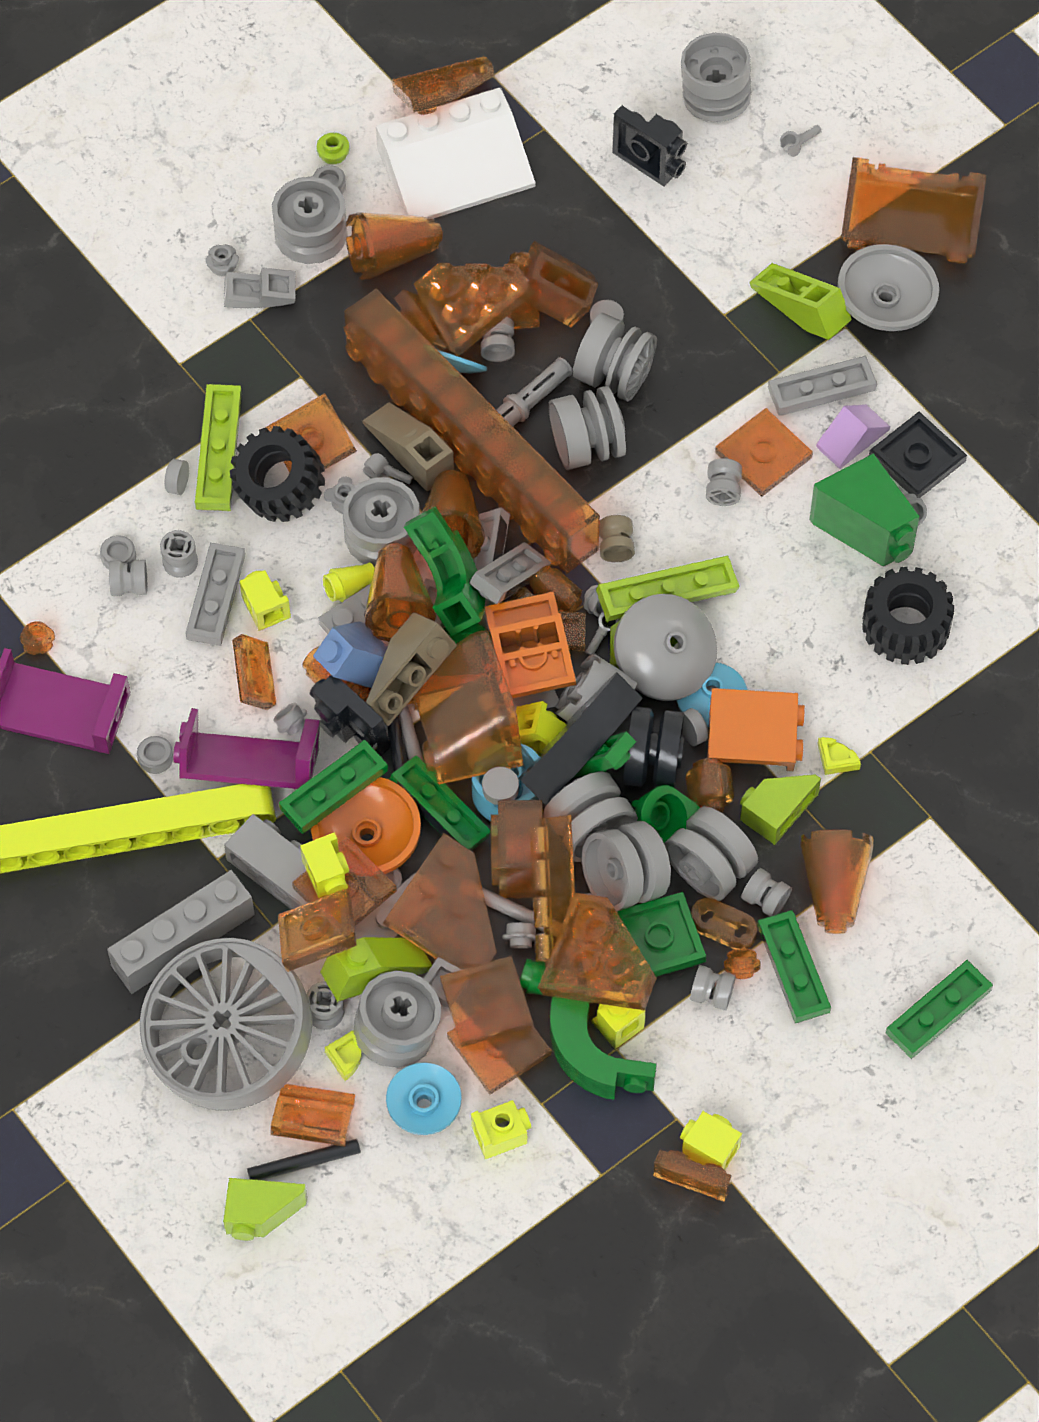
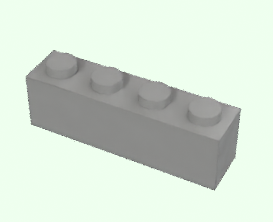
(267, 859)
(192, 921)

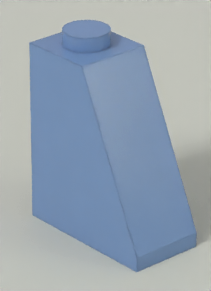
(352, 653)

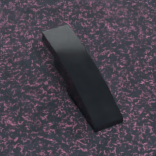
(580, 738)

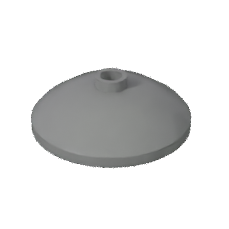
(893, 276)
(645, 649)

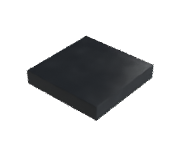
(918, 455)

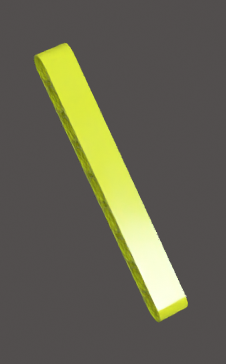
(132, 826)

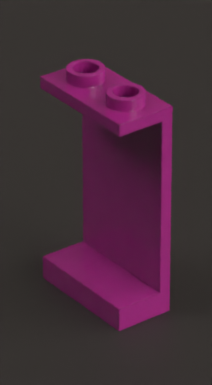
(61, 705)
(246, 758)

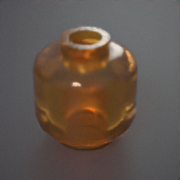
(710, 784)

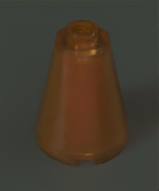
(389, 241)
(456, 504)
(396, 592)
(836, 875)

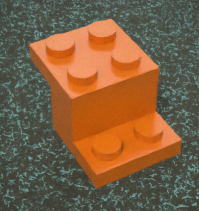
(531, 644)

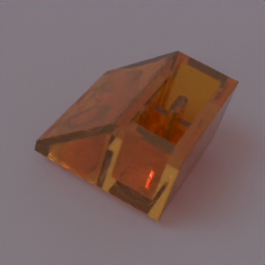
(560, 285)

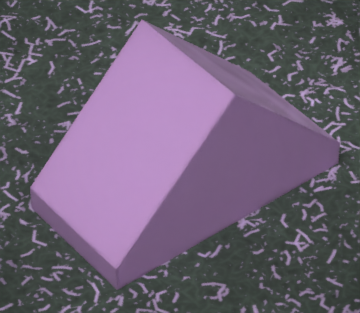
(851, 433)

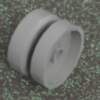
(309, 220)
(377, 516)
(593, 807)
(711, 853)
(626, 864)
(397, 1019)

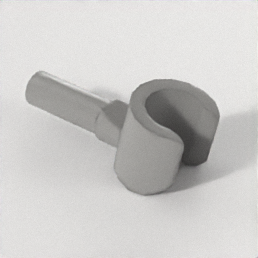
(797, 140)
(377, 464)
(600, 634)

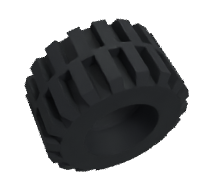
(259, 456)
(913, 591)

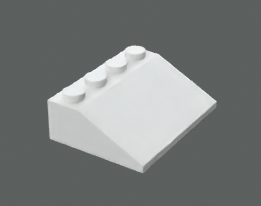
(455, 155)

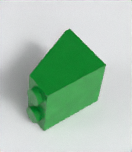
(866, 511)

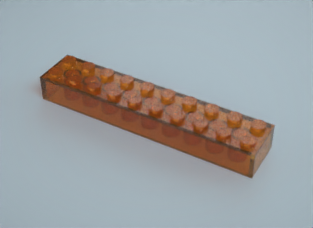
(474, 430)

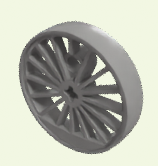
(230, 1008)

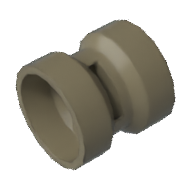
(616, 542)

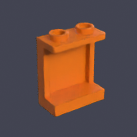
(755, 727)

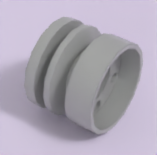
(716, 77)
(613, 356)
(593, 426)

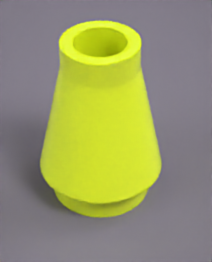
(346, 581)

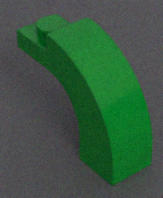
(452, 568)
(585, 1062)

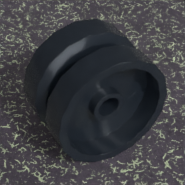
(654, 749)

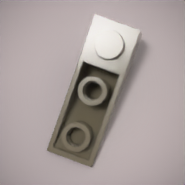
(411, 443)
(407, 665)

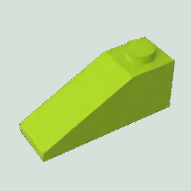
(805, 300)
(354, 968)

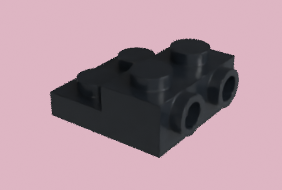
(649, 146)
(348, 715)

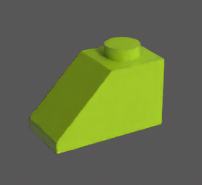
(778, 804)
(260, 1206)

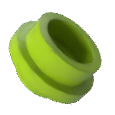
(336, 154)

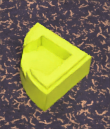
(837, 757)
(344, 1055)

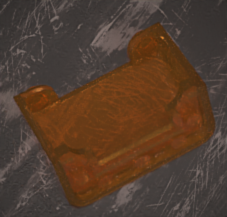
(913, 210)
(468, 713)

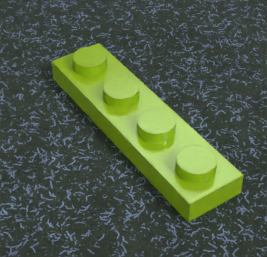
(218, 447)
(690, 581)

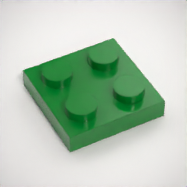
(665, 933)

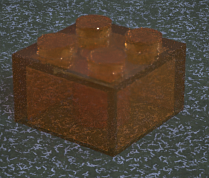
(512, 848)

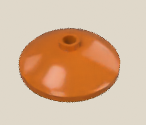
(383, 812)

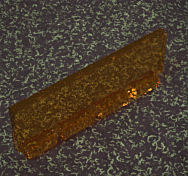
(553, 876)

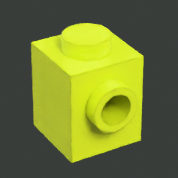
(710, 1140)

